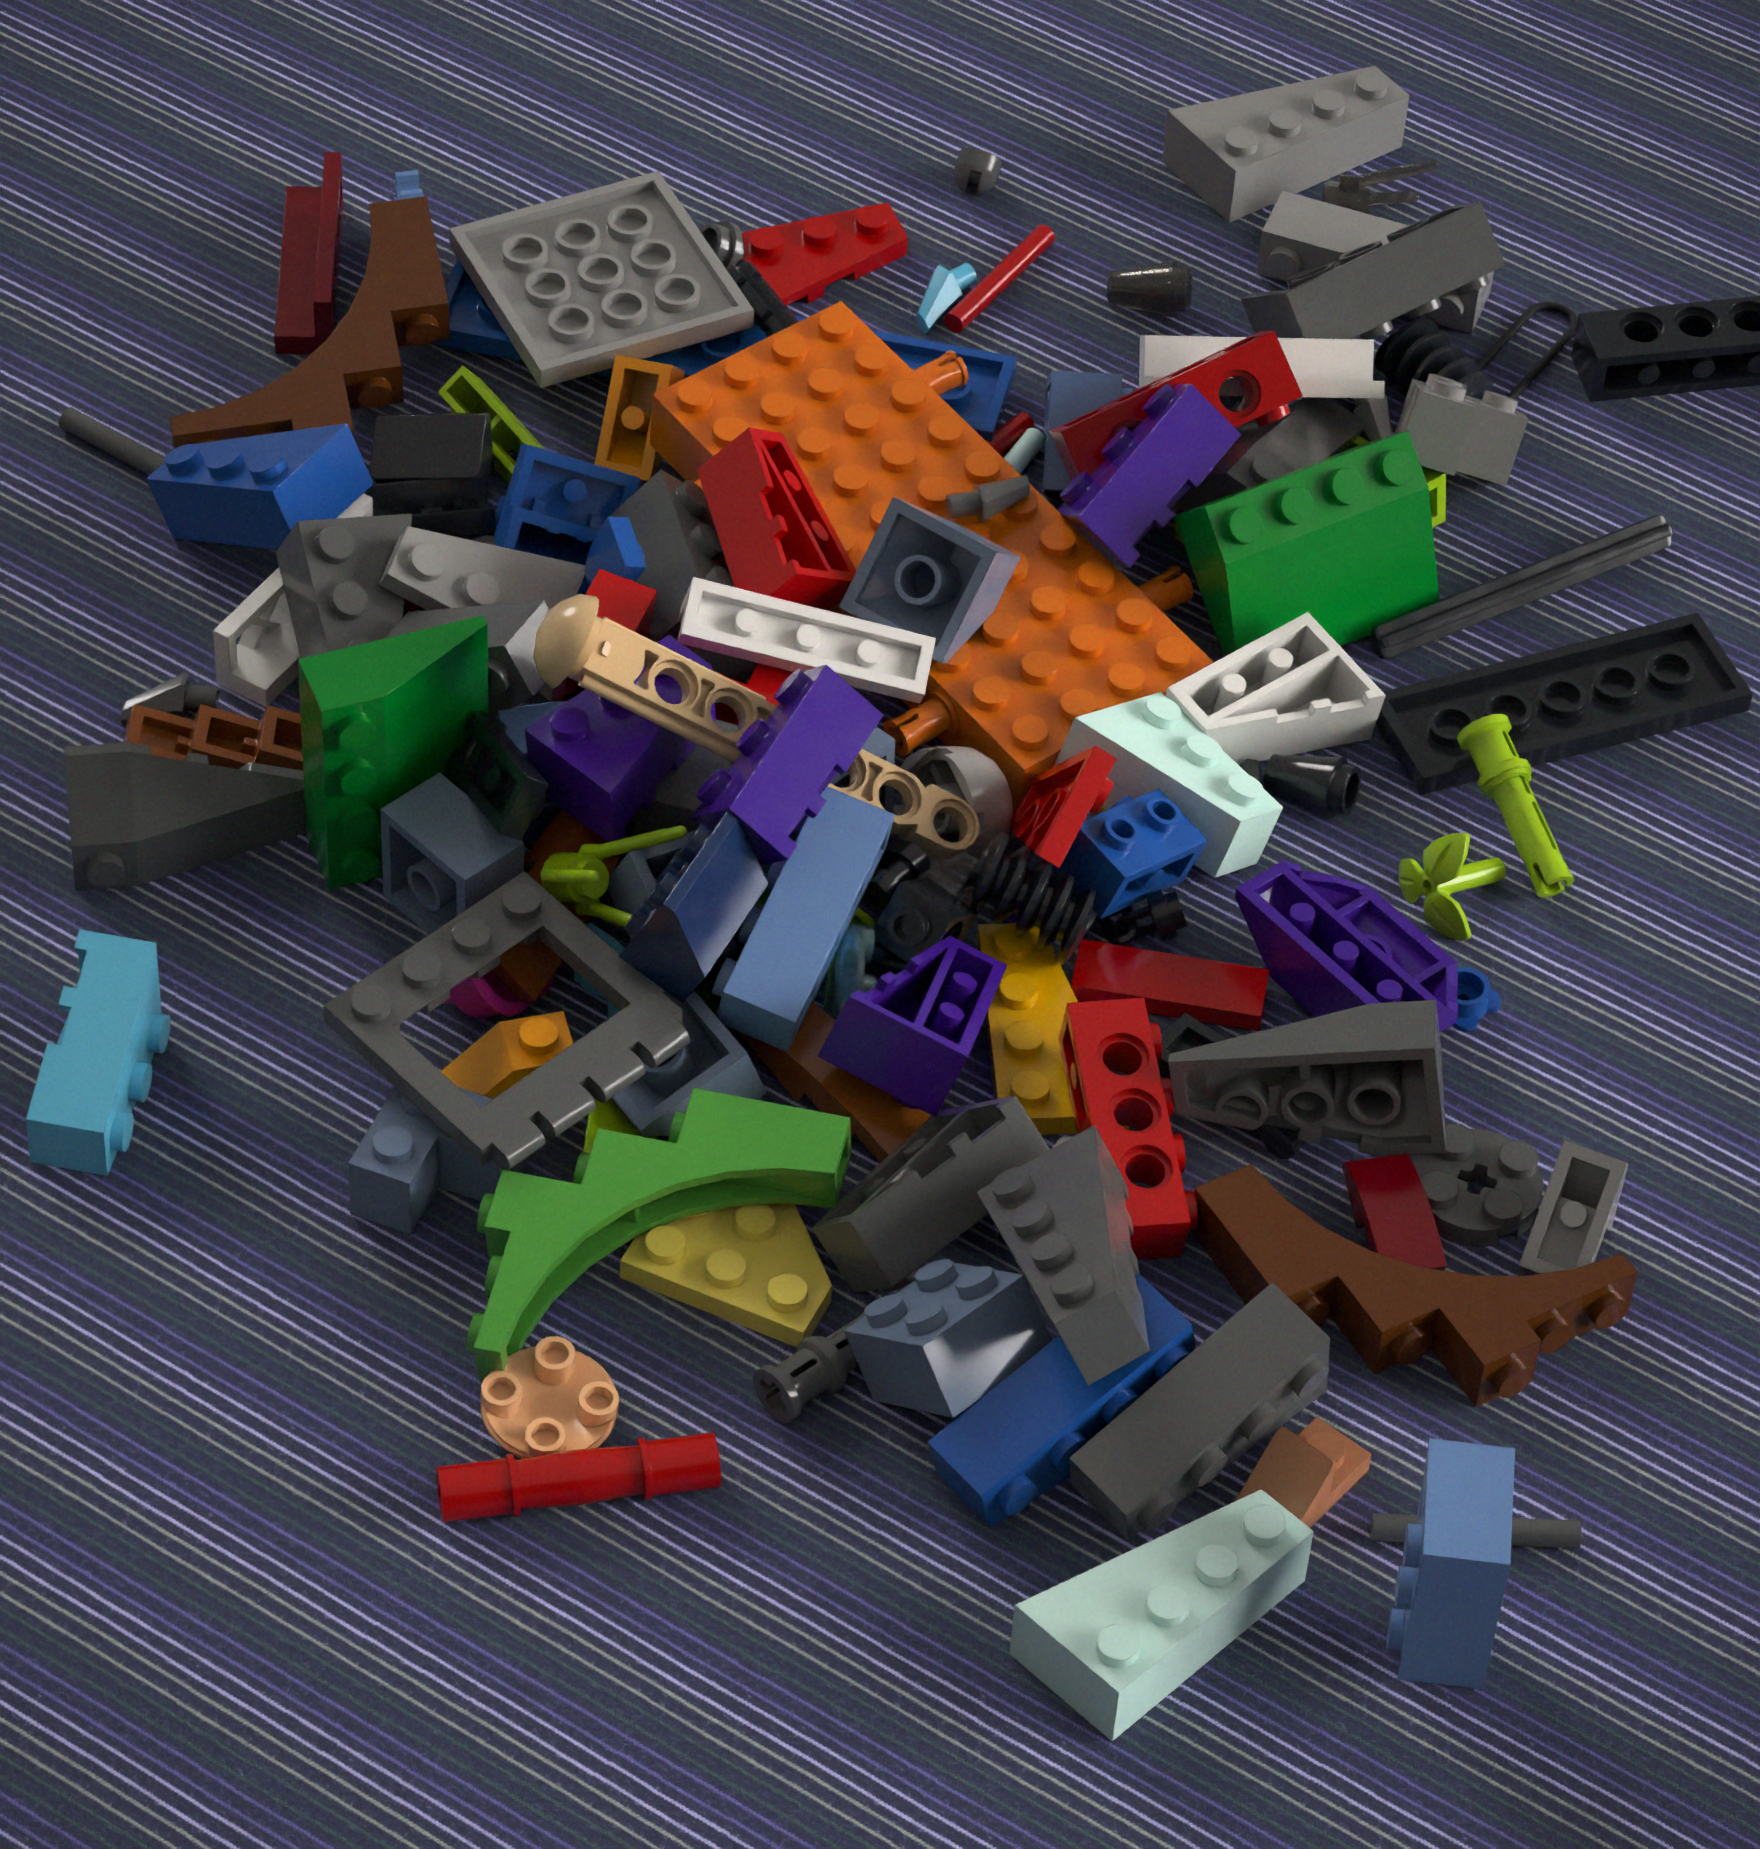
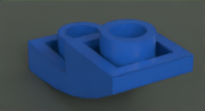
(615, 551)

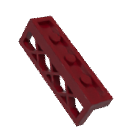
(310, 262)

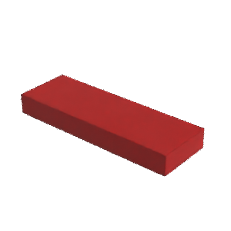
(1171, 983)

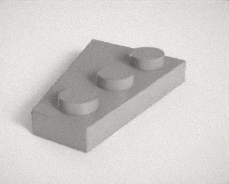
(461, 572)

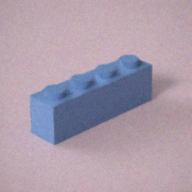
(802, 920)

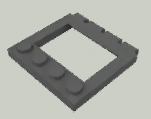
(559, 1090)

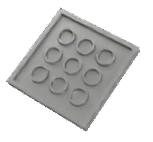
(600, 278)

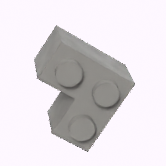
(1462, 431)

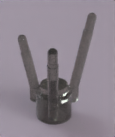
(1354, 195)

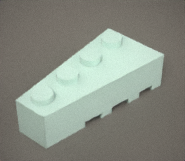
(1160, 1612)

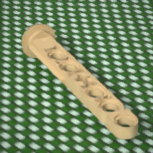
(611, 657)

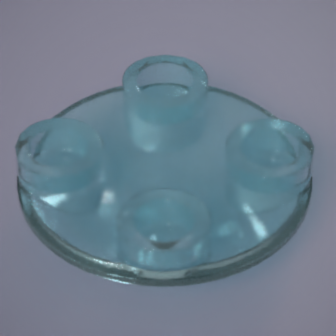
(847, 969)

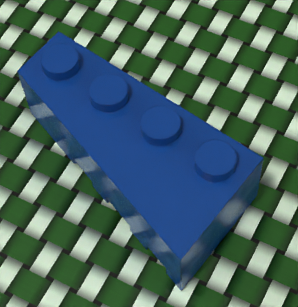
(1033, 1421)

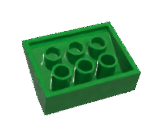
(1323, 540)
(379, 726)

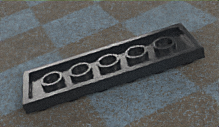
(1566, 699)

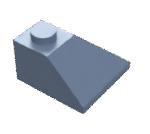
(929, 577)
(708, 1062)

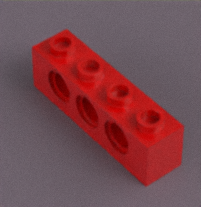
(1254, 362)
(1120, 1038)

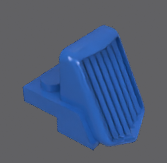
(558, 504)

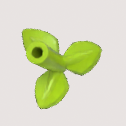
(1446, 875)

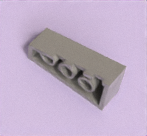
(1283, 138)

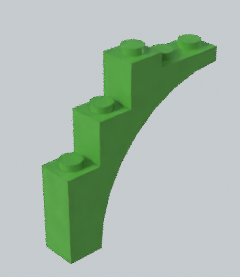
(716, 1158)

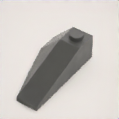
(1342, 1076)

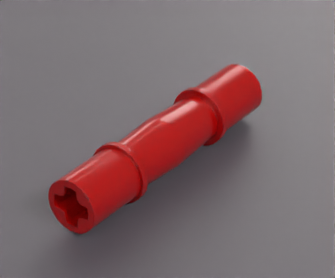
(578, 1477)

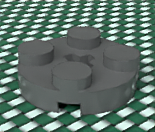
(1489, 1158)

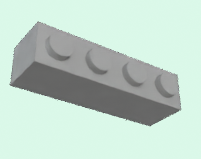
(1315, 233)

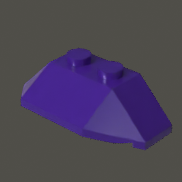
(1343, 944)

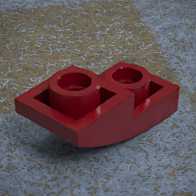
(1394, 1210)

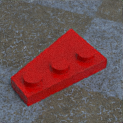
(819, 250)
(1060, 803)

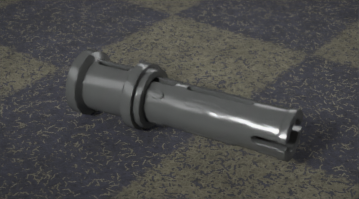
(815, 1369)

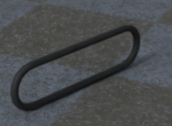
(1550, 353)

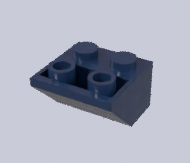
(695, 908)

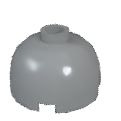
(973, 779)

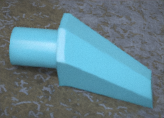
(943, 293)

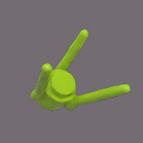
(584, 877)

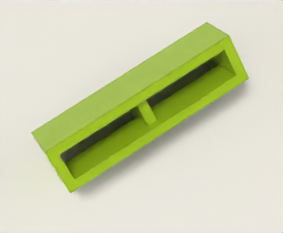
(471, 395)

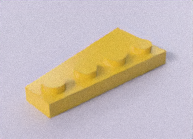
(1026, 1027)

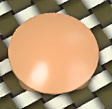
(549, 1401)

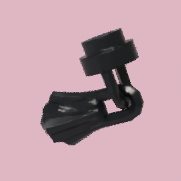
(1164, 913)

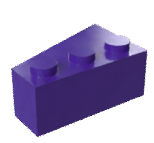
(1147, 471)
(605, 757)
(789, 761)
(917, 1024)

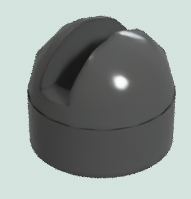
(977, 168)

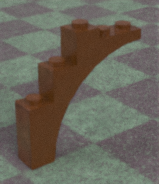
(360, 362)
(1395, 1311)

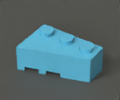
(101, 1058)

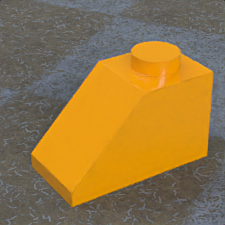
(627, 415)
(509, 1053)

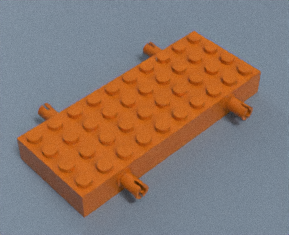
(873, 429)

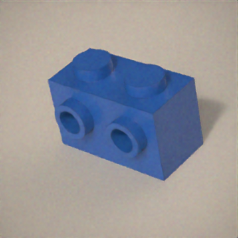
(1132, 851)

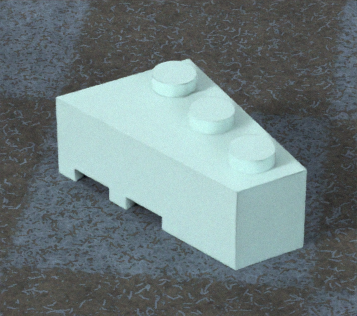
(1167, 751)

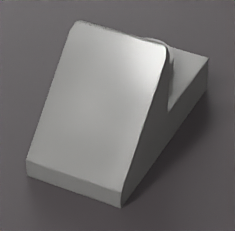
(1574, 1210)

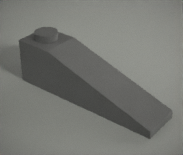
(1305, 436)
(159, 815)

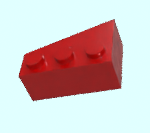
(773, 523)

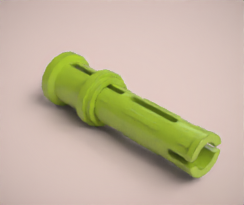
(1507, 782)

